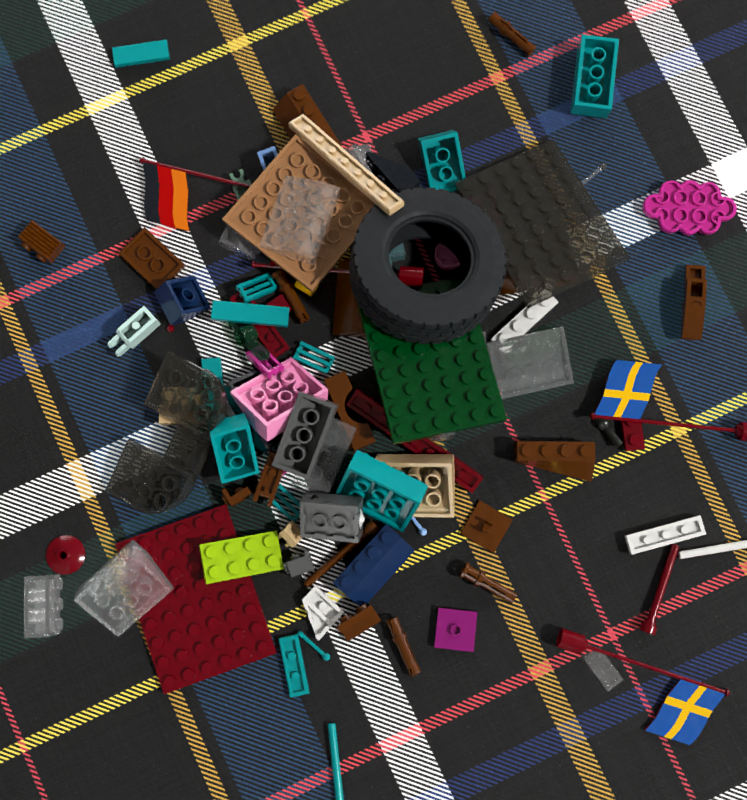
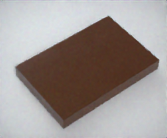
(151, 258)

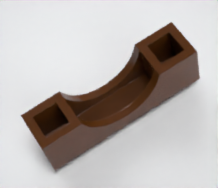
(339, 389)

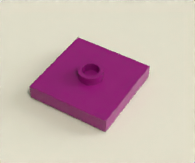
(455, 629)

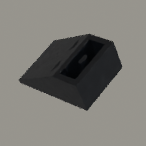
(392, 174)

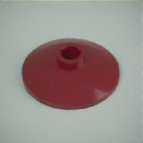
(75, 554)

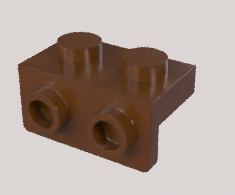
(359, 622)

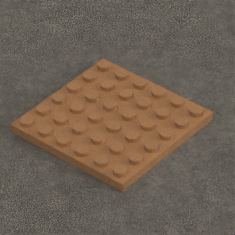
(255, 206)

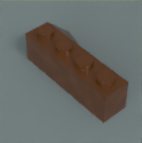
(565, 458)

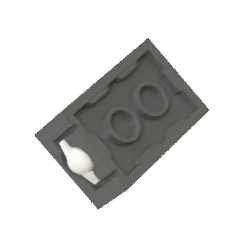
(331, 517)

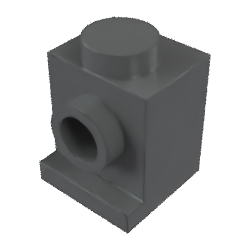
(299, 564)

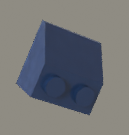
(182, 299)

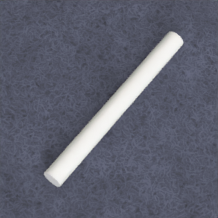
(712, 549)

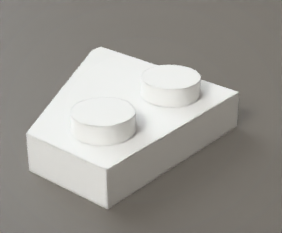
(321, 611)

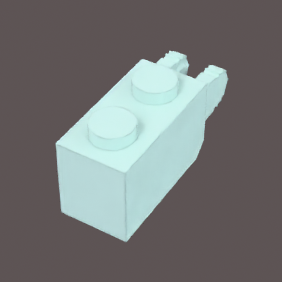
(134, 330)

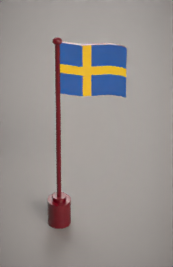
(629, 392)
(683, 709)

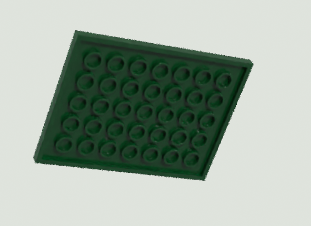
(433, 385)

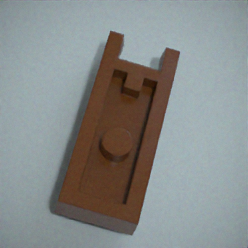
(269, 481)

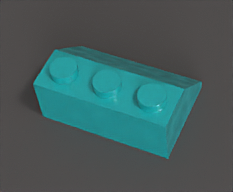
(234, 449)

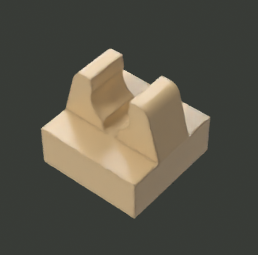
(291, 534)

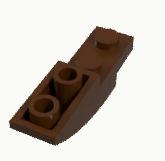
(694, 302)

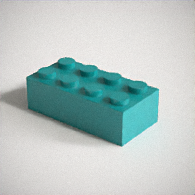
(594, 76)

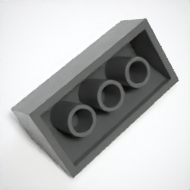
(305, 435)

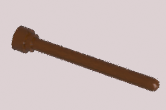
(370, 529)

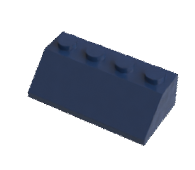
(374, 566)

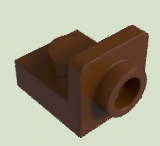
(240, 495)

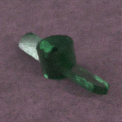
(247, 336)

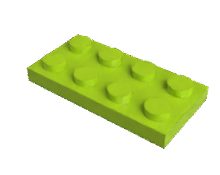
(241, 557)

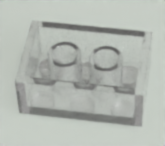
(42, 605)

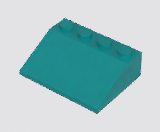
(386, 492)

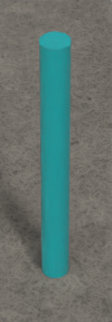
(335, 761)

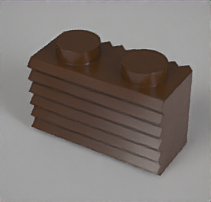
(41, 241)

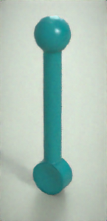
(325, 656)

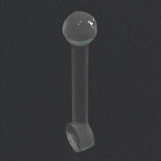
(602, 166)

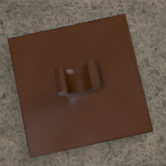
(486, 526)

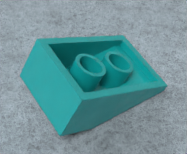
(442, 160)

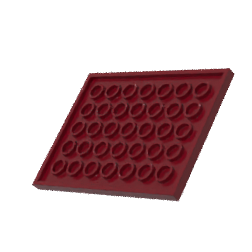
(200, 626)

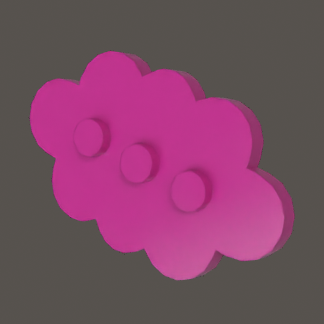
(689, 207)

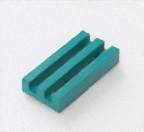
(240, 287)
(299, 351)
(287, 504)

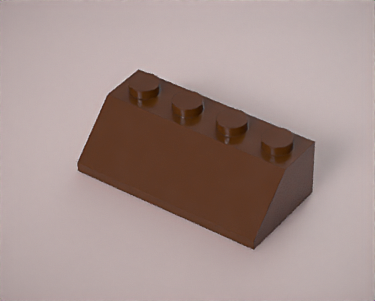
(297, 103)
(346, 314)

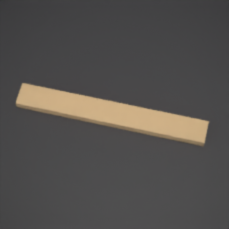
(346, 164)

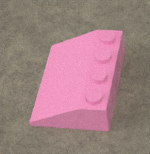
(271, 401)

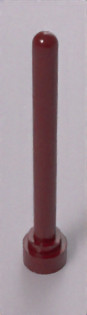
(649, 625)

